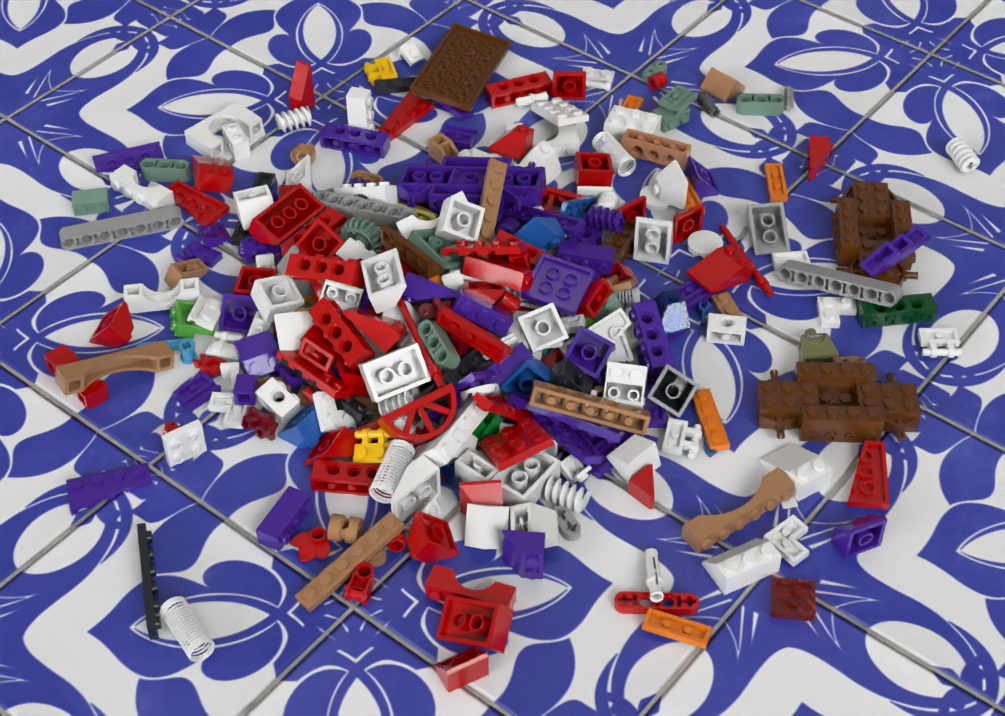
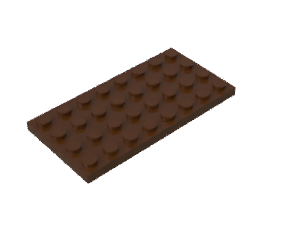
(460, 67)

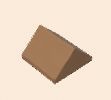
(721, 85)

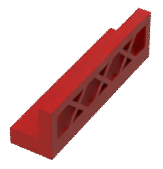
(473, 335)

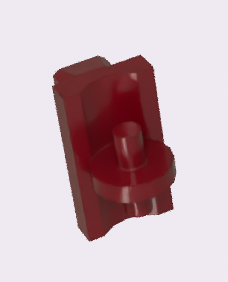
(430, 310)
(262, 423)

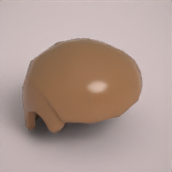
(301, 151)

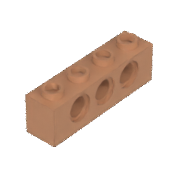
(655, 148)

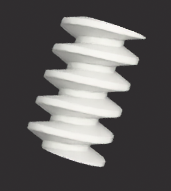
(293, 118)
(962, 155)
(608, 199)
(397, 401)
(566, 496)

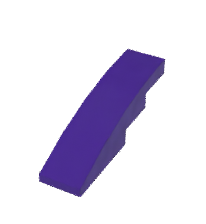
(895, 251)

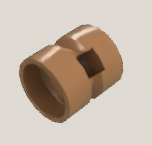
(343, 528)

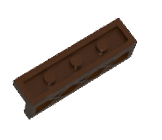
(623, 242)
(410, 253)

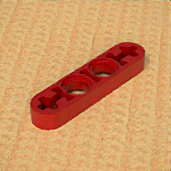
(683, 598)

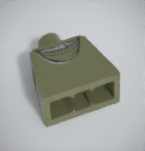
(816, 347)

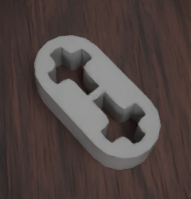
(567, 521)

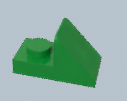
(489, 425)

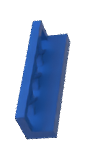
(577, 207)

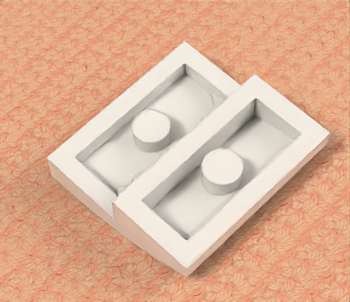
(291, 328)

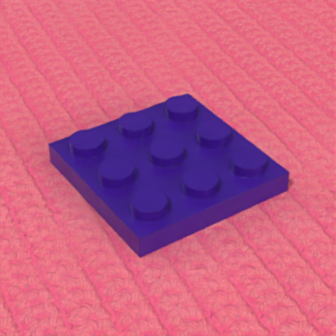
(559, 283)

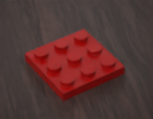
(515, 443)

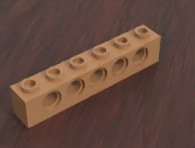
(589, 407)

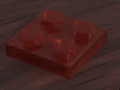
(793, 599)

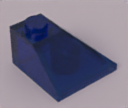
(673, 311)

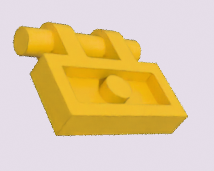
(383, 66)
(371, 452)

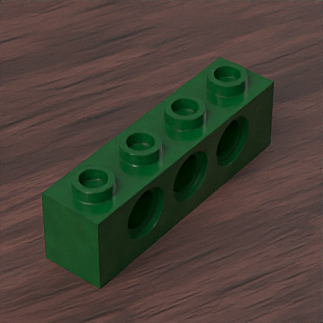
(908, 310)

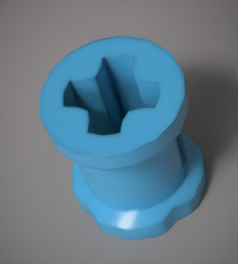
(187, 348)

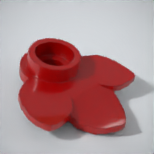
(310, 545)

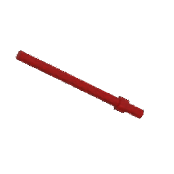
(761, 281)
(434, 370)

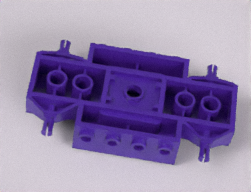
(436, 182)

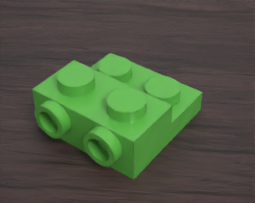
(179, 323)

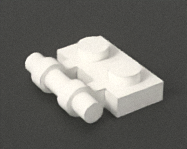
(939, 337)
(222, 348)
(675, 436)

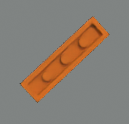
(710, 420)

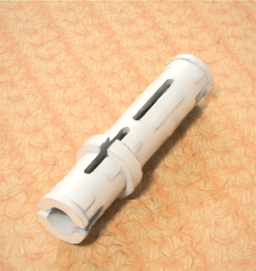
(654, 580)

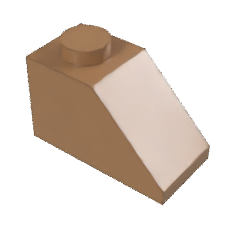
(185, 269)

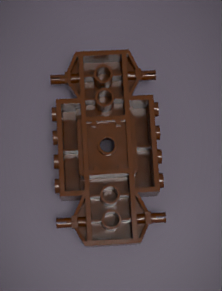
(866, 220)
(837, 403)

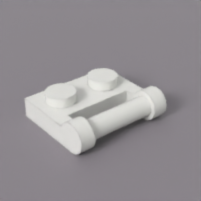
(599, 78)

